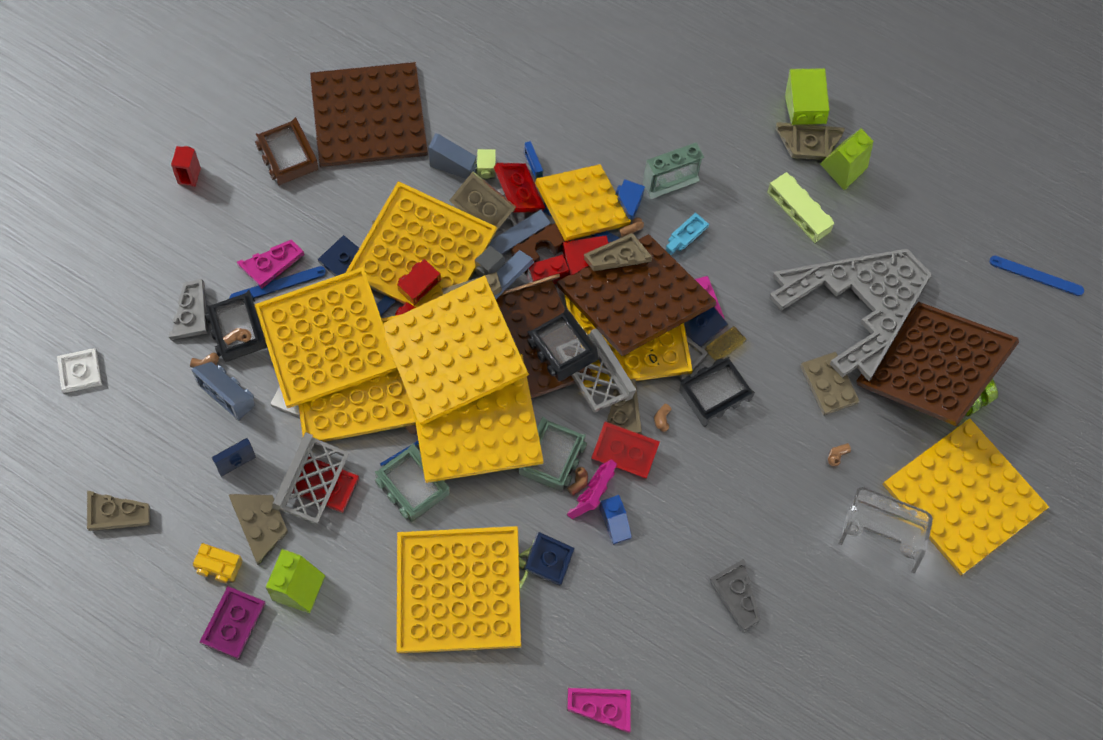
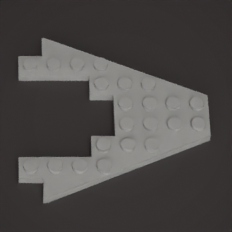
(883, 281)

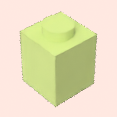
(486, 163)

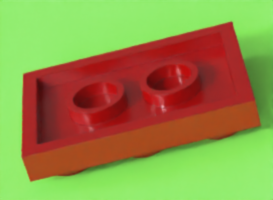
(519, 187)
(626, 448)
(342, 490)

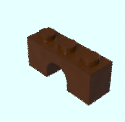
(549, 239)

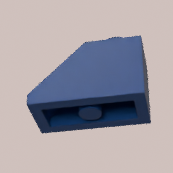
(630, 196)
(615, 519)

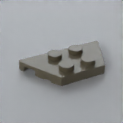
(809, 140)
(259, 522)

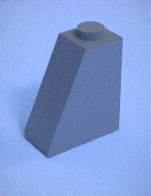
(451, 158)

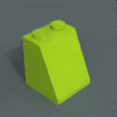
(807, 96)
(849, 159)
(294, 581)

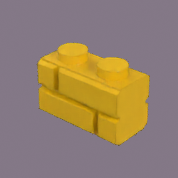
(217, 563)

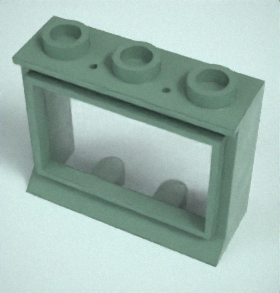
(672, 170)
(560, 455)
(406, 484)

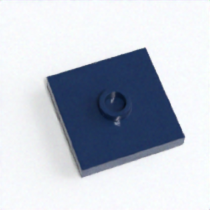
(339, 256)
(705, 326)
(234, 457)
(549, 558)

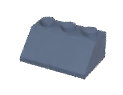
(224, 389)

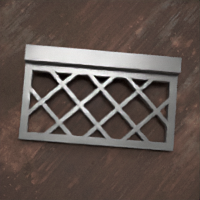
(612, 368)
(294, 472)

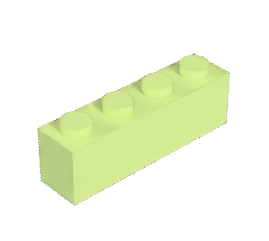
(800, 207)

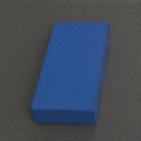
(533, 160)

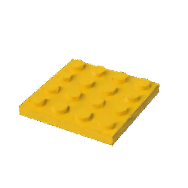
(582, 202)

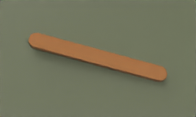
(532, 284)

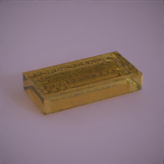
(725, 344)

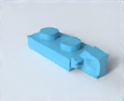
(686, 233)

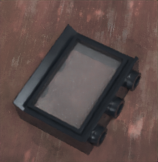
(233, 314)
(563, 345)
(715, 390)

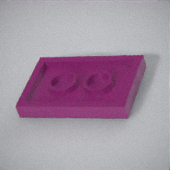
(232, 622)

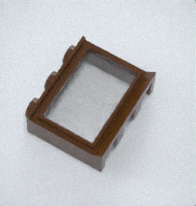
(286, 152)

